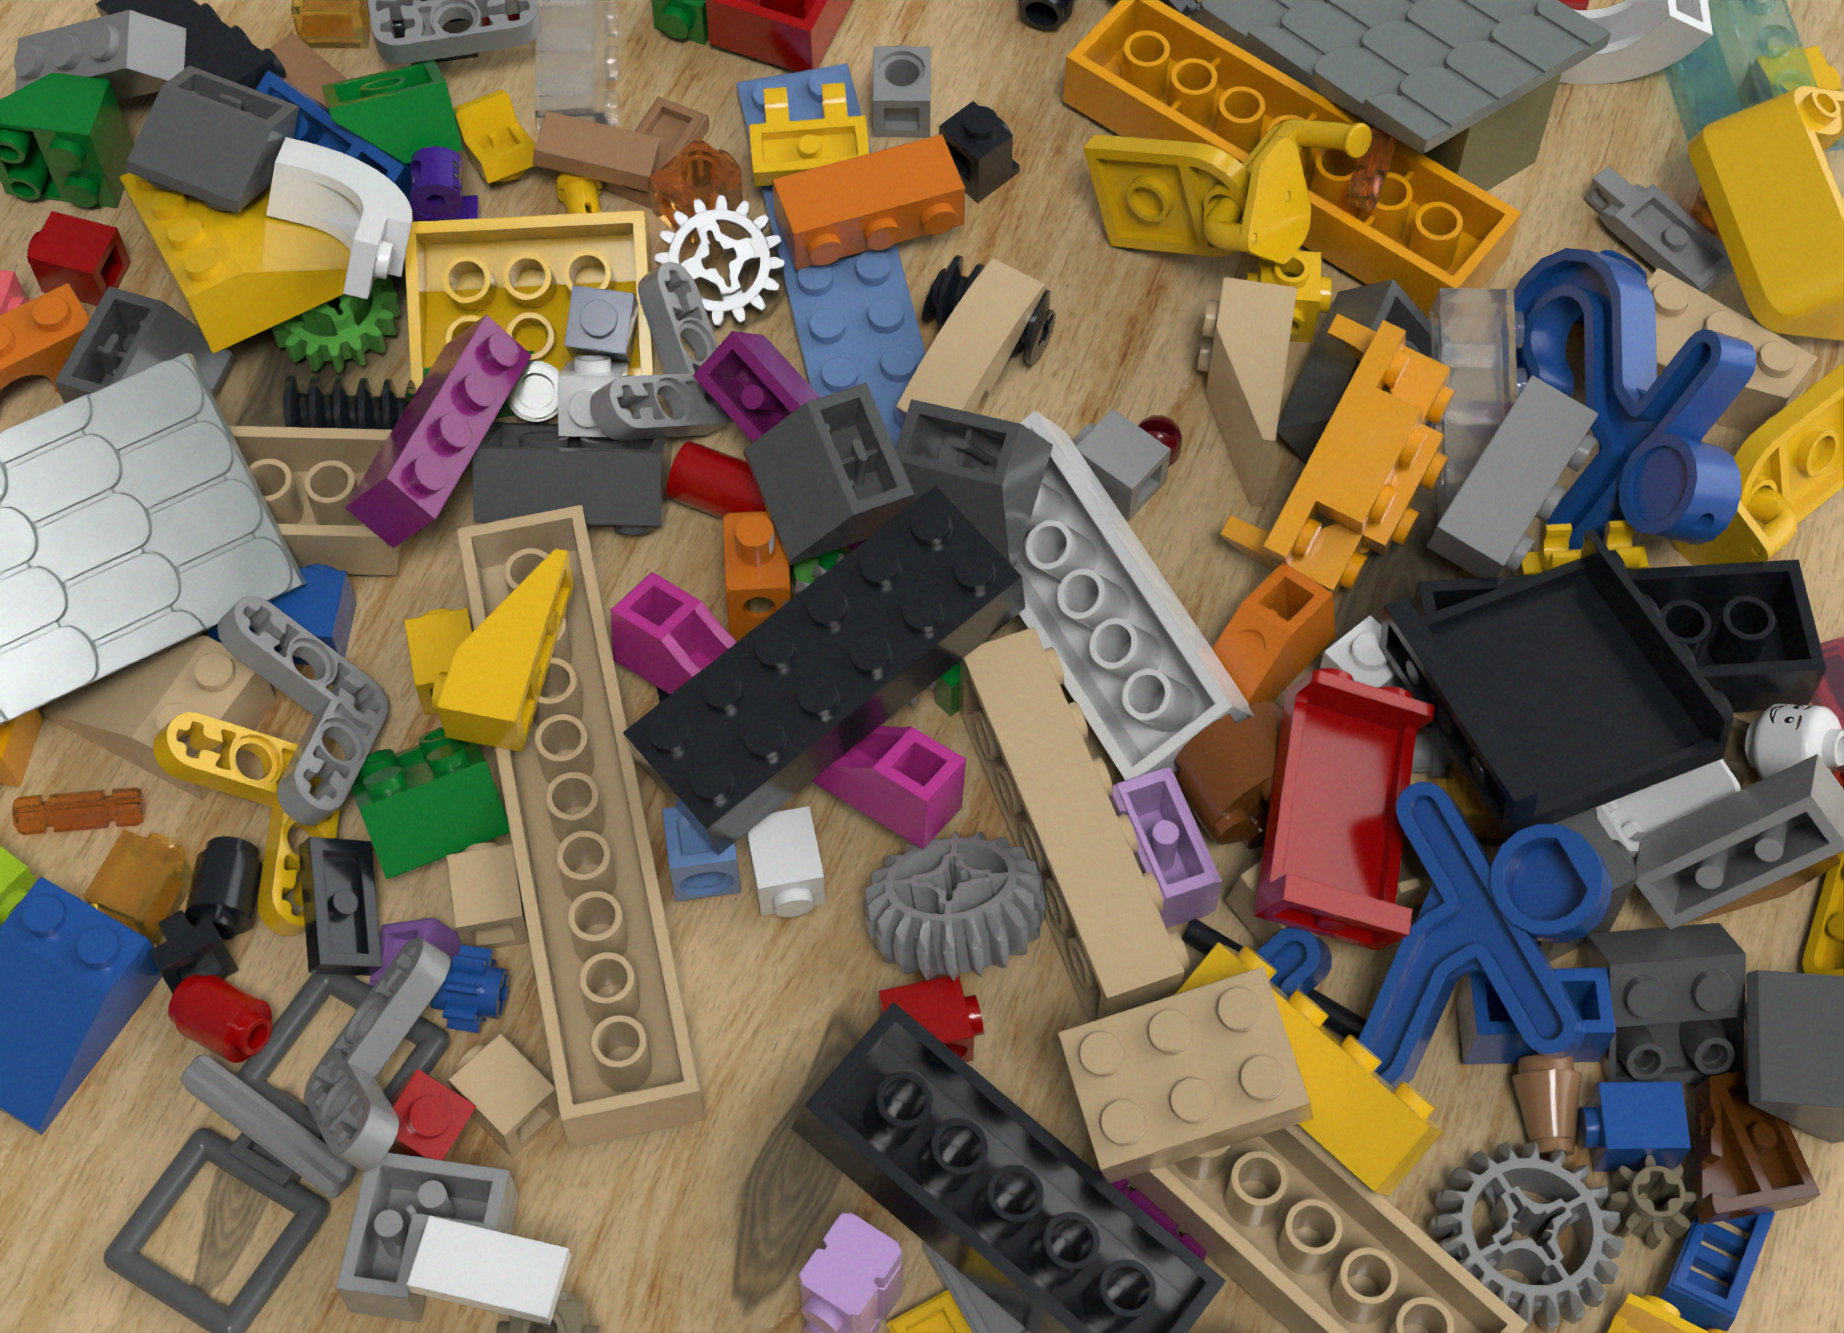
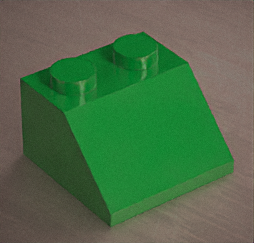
(397, 109)

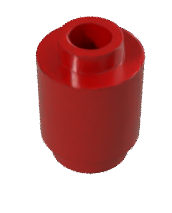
(221, 1017)

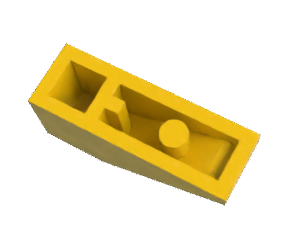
(505, 660)

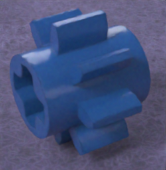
(472, 989)

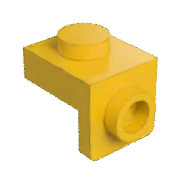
(494, 137)

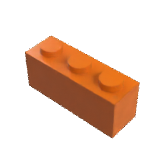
(869, 202)

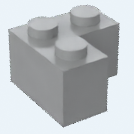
(393, 1217)

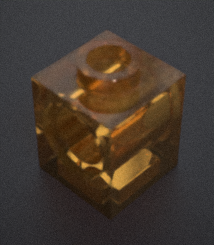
(692, 175)

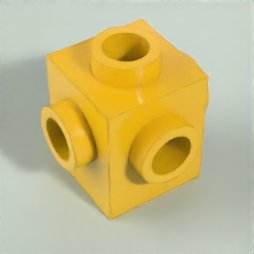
(1312, 289)

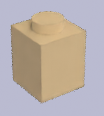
(487, 896)
(508, 1093)

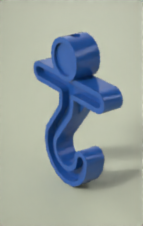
(1647, 426)
(1473, 920)

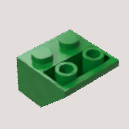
(64, 141)
(427, 802)

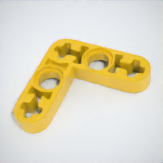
(221, 773)

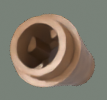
(1549, 1101)

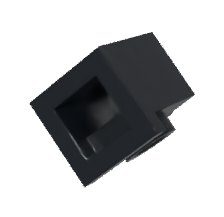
(987, 142)

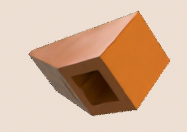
(1276, 633)

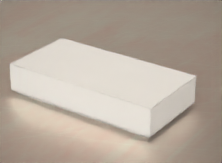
(489, 1270)

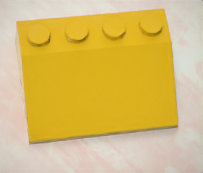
(239, 267)
(522, 279)

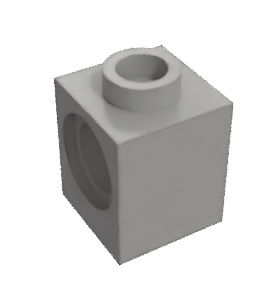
(901, 91)

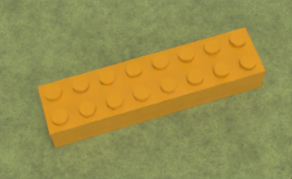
(1174, 80)

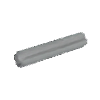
(267, 1126)

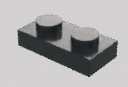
(340, 906)

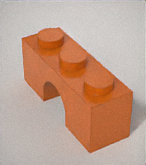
(40, 335)

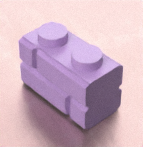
(1169, 845)
(851, 1279)

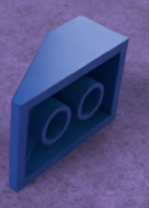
(64, 997)

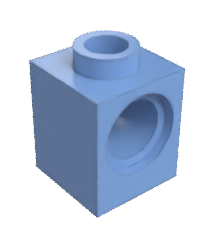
(694, 865)

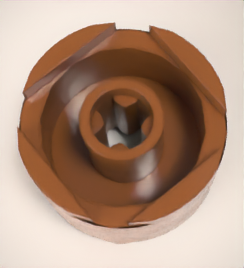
(1231, 775)

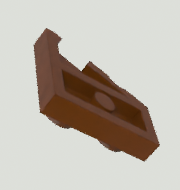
(1744, 1155)

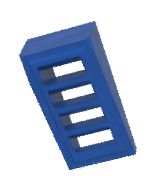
(1701, 1298)

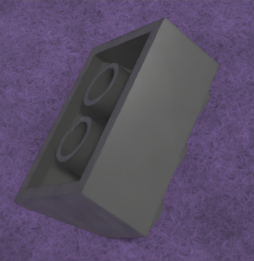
(1333, 365)
(534, 471)

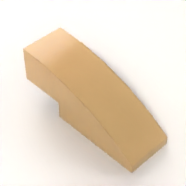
(975, 340)

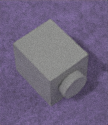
(1124, 460)

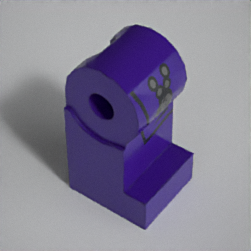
(438, 187)

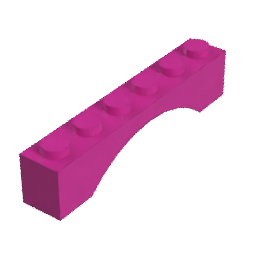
(889, 775)

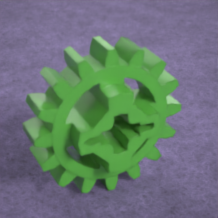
(342, 328)

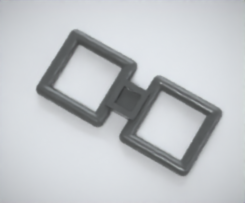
(256, 1169)

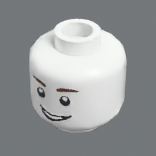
(1792, 734)

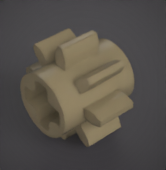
(1663, 1190)

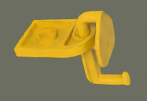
(1207, 201)
(1785, 475)

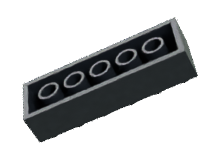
(1740, 620)
(826, 669)
(998, 1191)

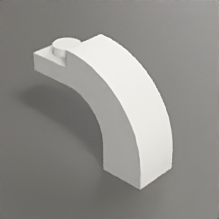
(1642, 39)
(349, 203)

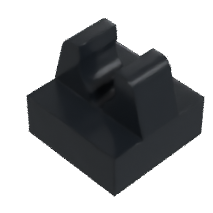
(190, 951)

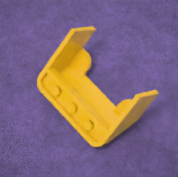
(1780, 207)

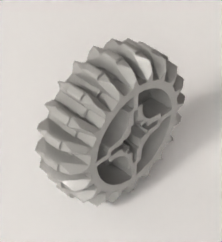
(955, 905)
(1571, 1203)

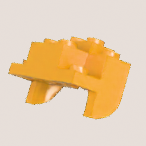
(1363, 466)

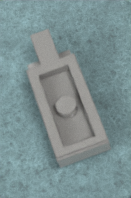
(1660, 230)

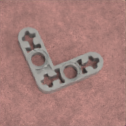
(428, 41)
(665, 296)
(331, 709)
(343, 1086)

